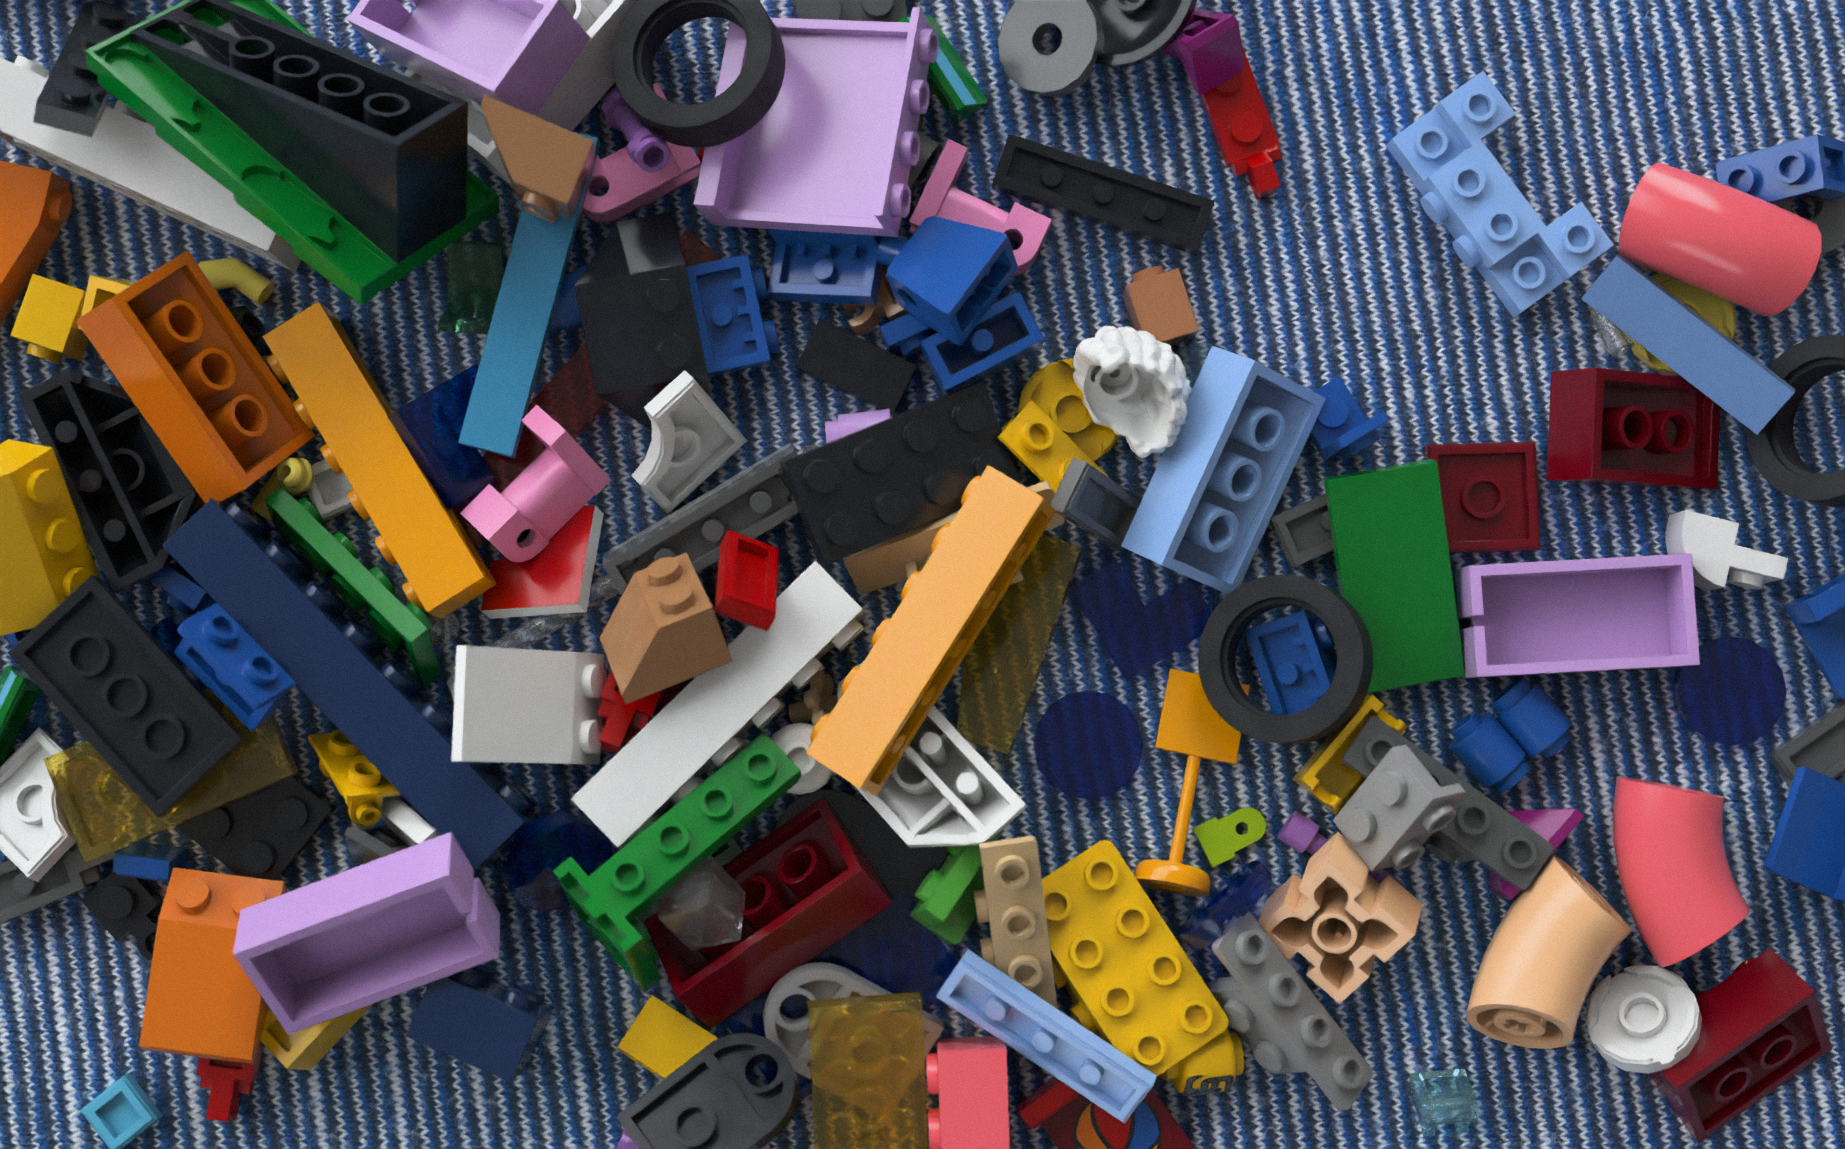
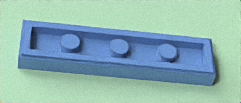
(1688, 344)

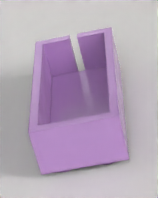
(478, 46)
(1578, 615)
(368, 933)

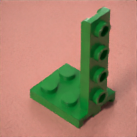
(670, 850)

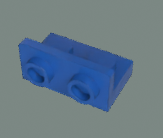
(730, 315)
(1293, 660)

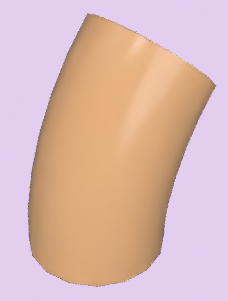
(1544, 960)

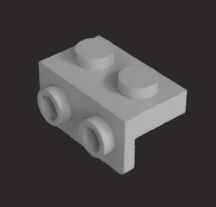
(1396, 811)

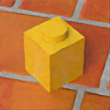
(49, 321)

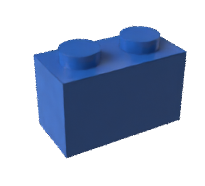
(996, 342)

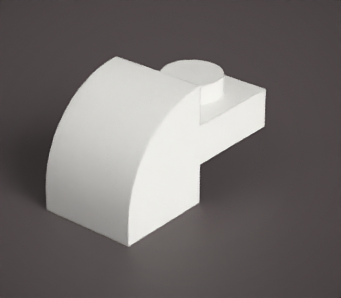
(1716, 555)

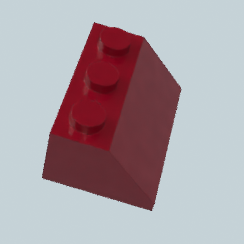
(1752, 1039)

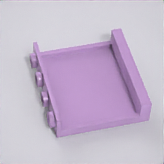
(836, 137)

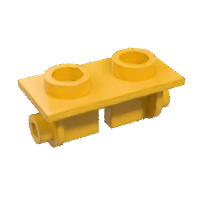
(1042, 445)
(352, 776)

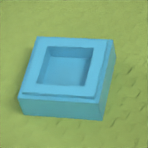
(121, 1112)

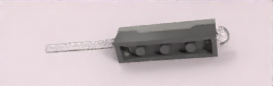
(743, 504)

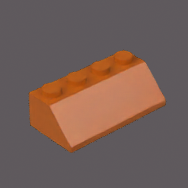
(196, 378)

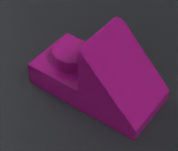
(1209, 49)

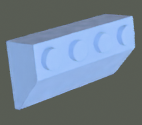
(1224, 471)

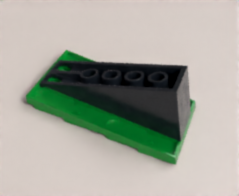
(306, 136)

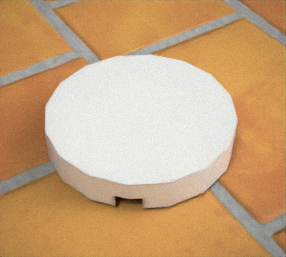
(1643, 1019)

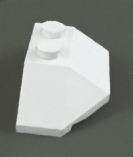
(944, 791)

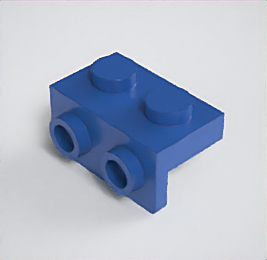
(825, 267)
(233, 665)

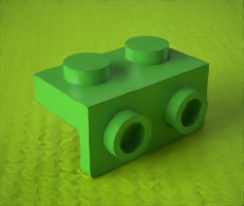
(948, 895)

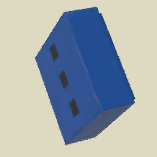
(149, 860)

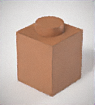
(1160, 305)

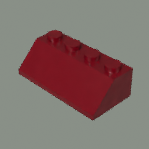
(802, 895)

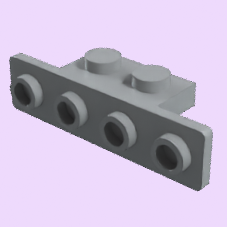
(1282, 1015)

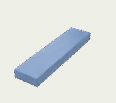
(1046, 1036)

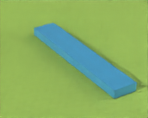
(520, 330)

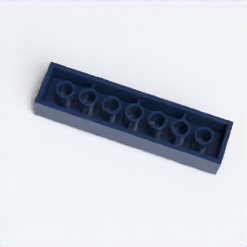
(350, 678)

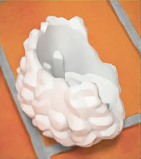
(1133, 387)

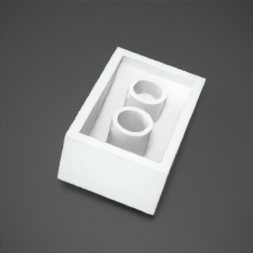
(527, 706)

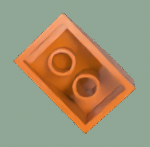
(196, 987)

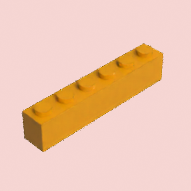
(386, 480)
(930, 630)

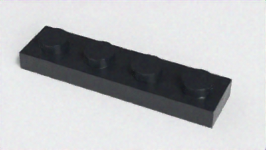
(72, 94)
(1102, 194)

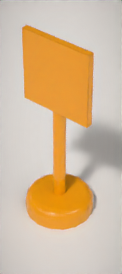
(1193, 729)

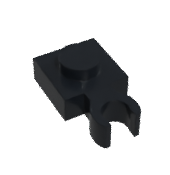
(126, 907)

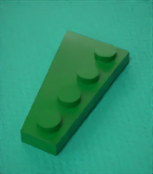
(397, 624)

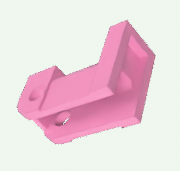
(633, 187)
(947, 202)
(540, 496)

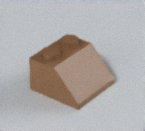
(541, 159)
(662, 630)

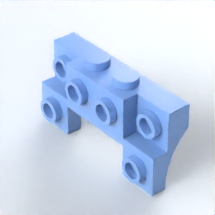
(1482, 204)

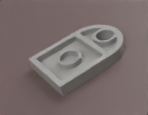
(819, 982)

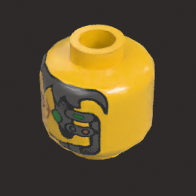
(1209, 1067)

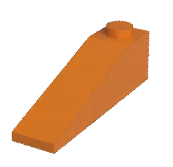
(30, 218)

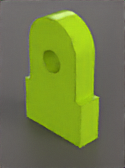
(1219, 836)

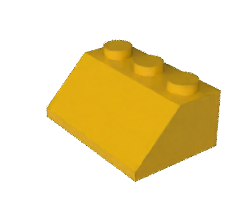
(40, 537)

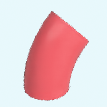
(1719, 239)
(1674, 867)

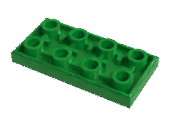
(1397, 570)

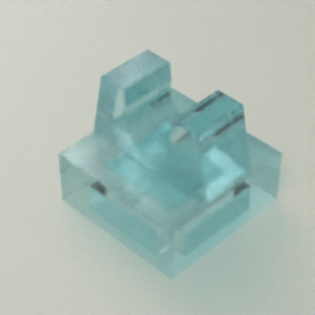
(1443, 1099)

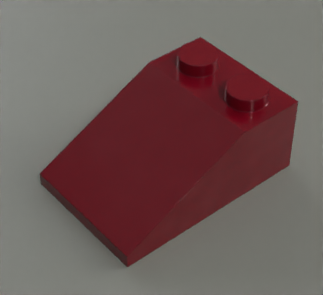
(1631, 430)

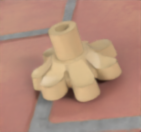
(816, 701)

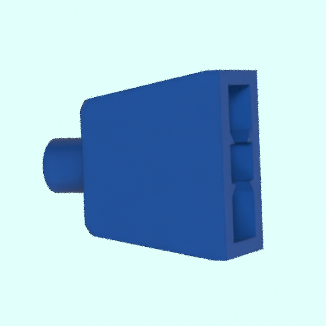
(948, 273)

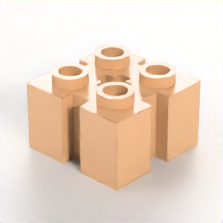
(1340, 918)

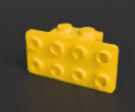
(1125, 963)

